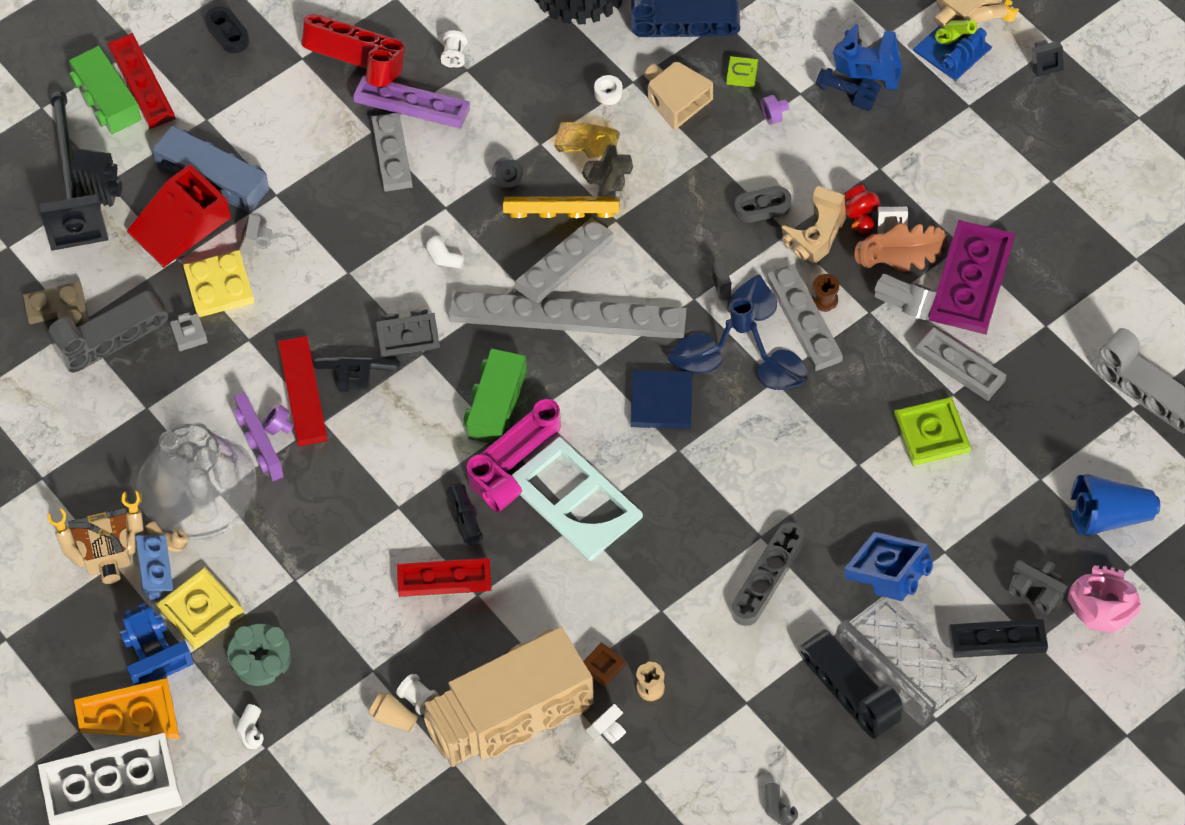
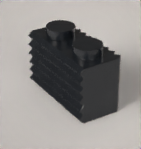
(96, 174)

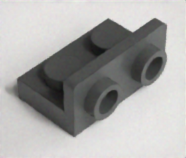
(407, 334)

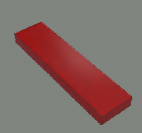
(141, 81)
(302, 391)

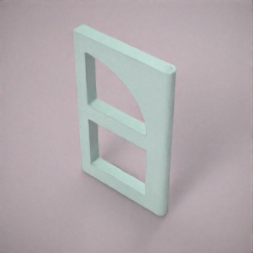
(586, 538)

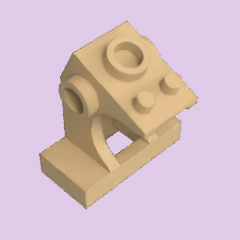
(831, 215)

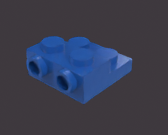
(890, 565)

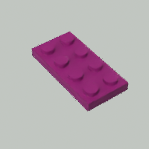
(972, 277)

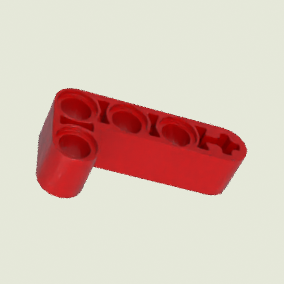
(355, 45)

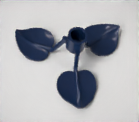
(747, 304)

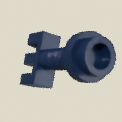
(864, 94)

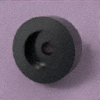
(507, 172)

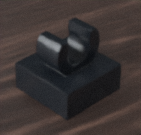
(1047, 57)

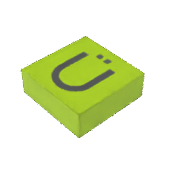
(742, 72)

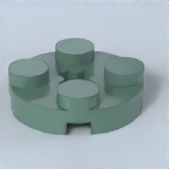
(257, 637)

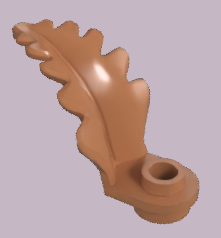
(902, 247)

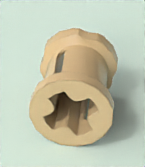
(644, 676)

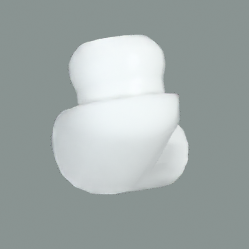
(440, 254)
(247, 730)

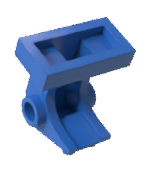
(872, 63)
(142, 627)

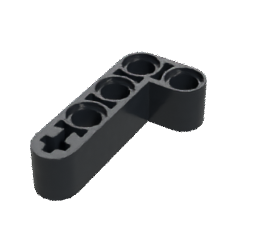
(869, 705)

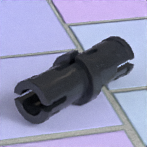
(464, 514)

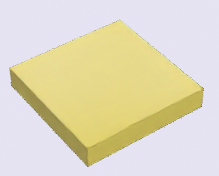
(199, 608)

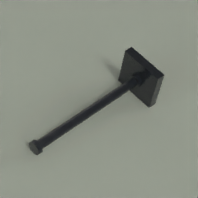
(75, 219)

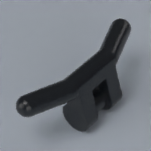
(355, 364)

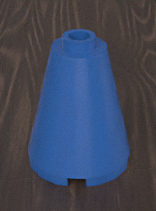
(1110, 505)

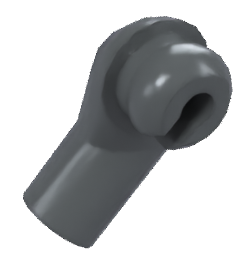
(775, 809)

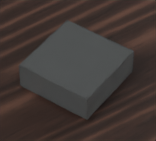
(721, 279)

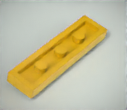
(575, 206)

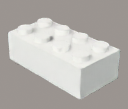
(111, 783)

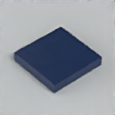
(661, 399)

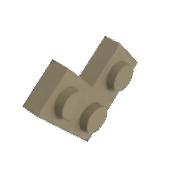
(57, 303)

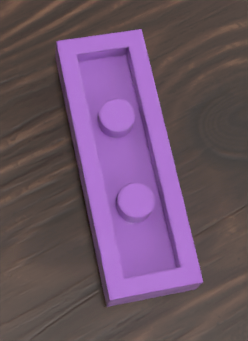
(256, 437)

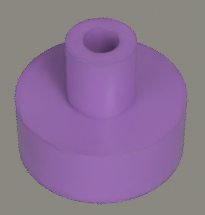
(773, 109)
(277, 420)

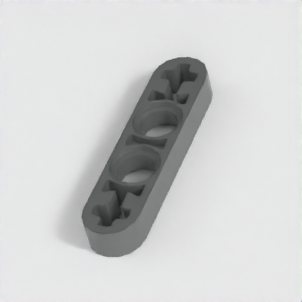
(765, 572)

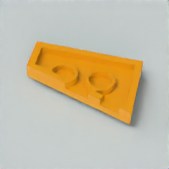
(130, 711)

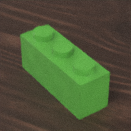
(104, 90)
(495, 396)

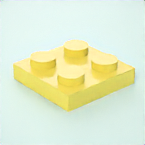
(218, 283)

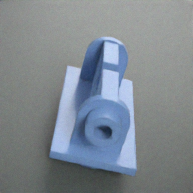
(154, 565)

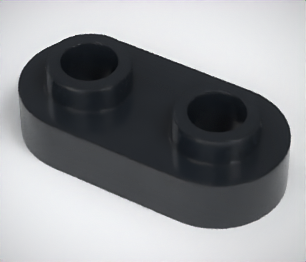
(229, 31)

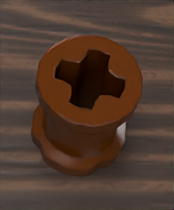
(825, 292)

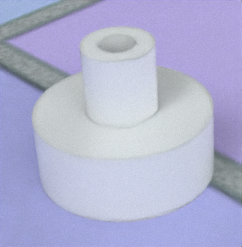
(608, 90)

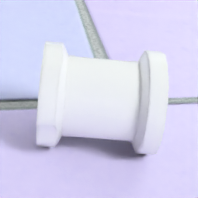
(454, 49)
(415, 692)

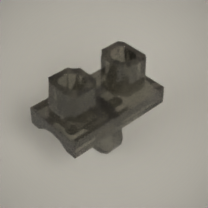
(608, 171)

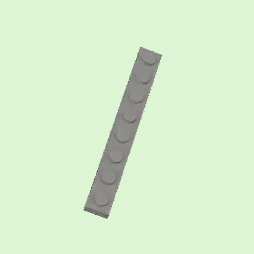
(568, 315)

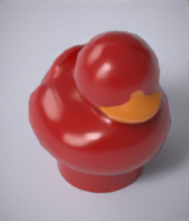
(858, 205)

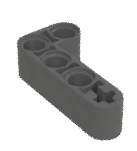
(107, 332)

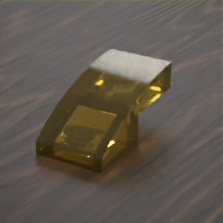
(585, 137)

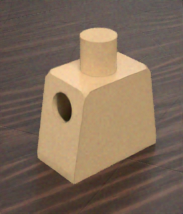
(677, 92)

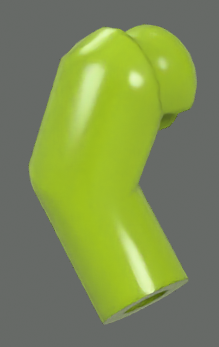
(954, 30)

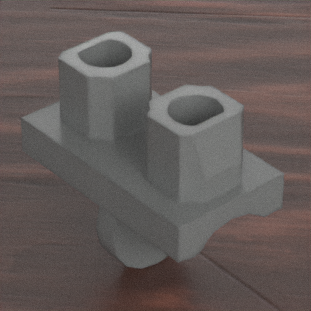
(1040, 581)

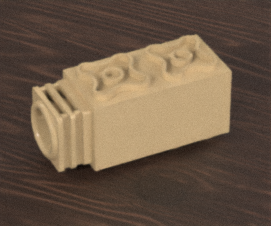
(510, 699)

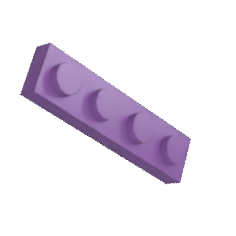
(413, 103)

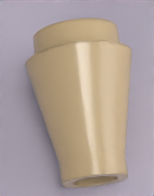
(391, 712)

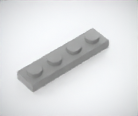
(563, 260)
(804, 317)

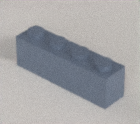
(233, 178)

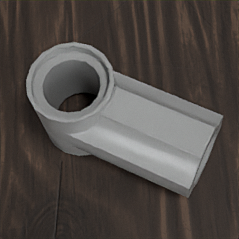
(912, 298)

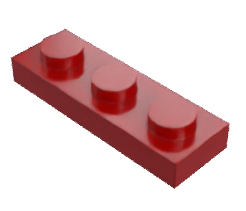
(444, 577)

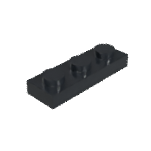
(998, 638)

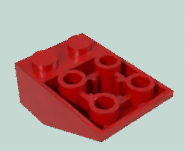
(179, 216)

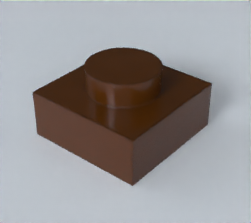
(604, 664)

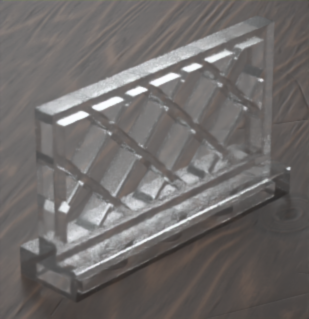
(883, 668)

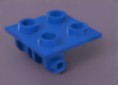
(955, 57)

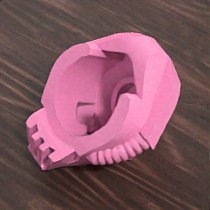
(1104, 599)

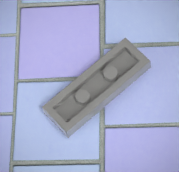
(392, 152)
(960, 364)

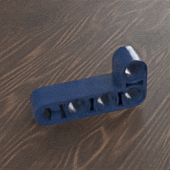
(685, 18)

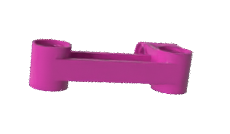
(498, 486)

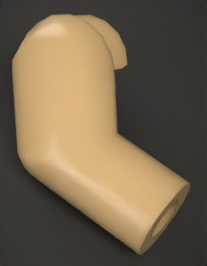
(175, 542)

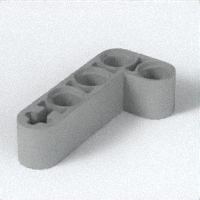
(1140, 380)

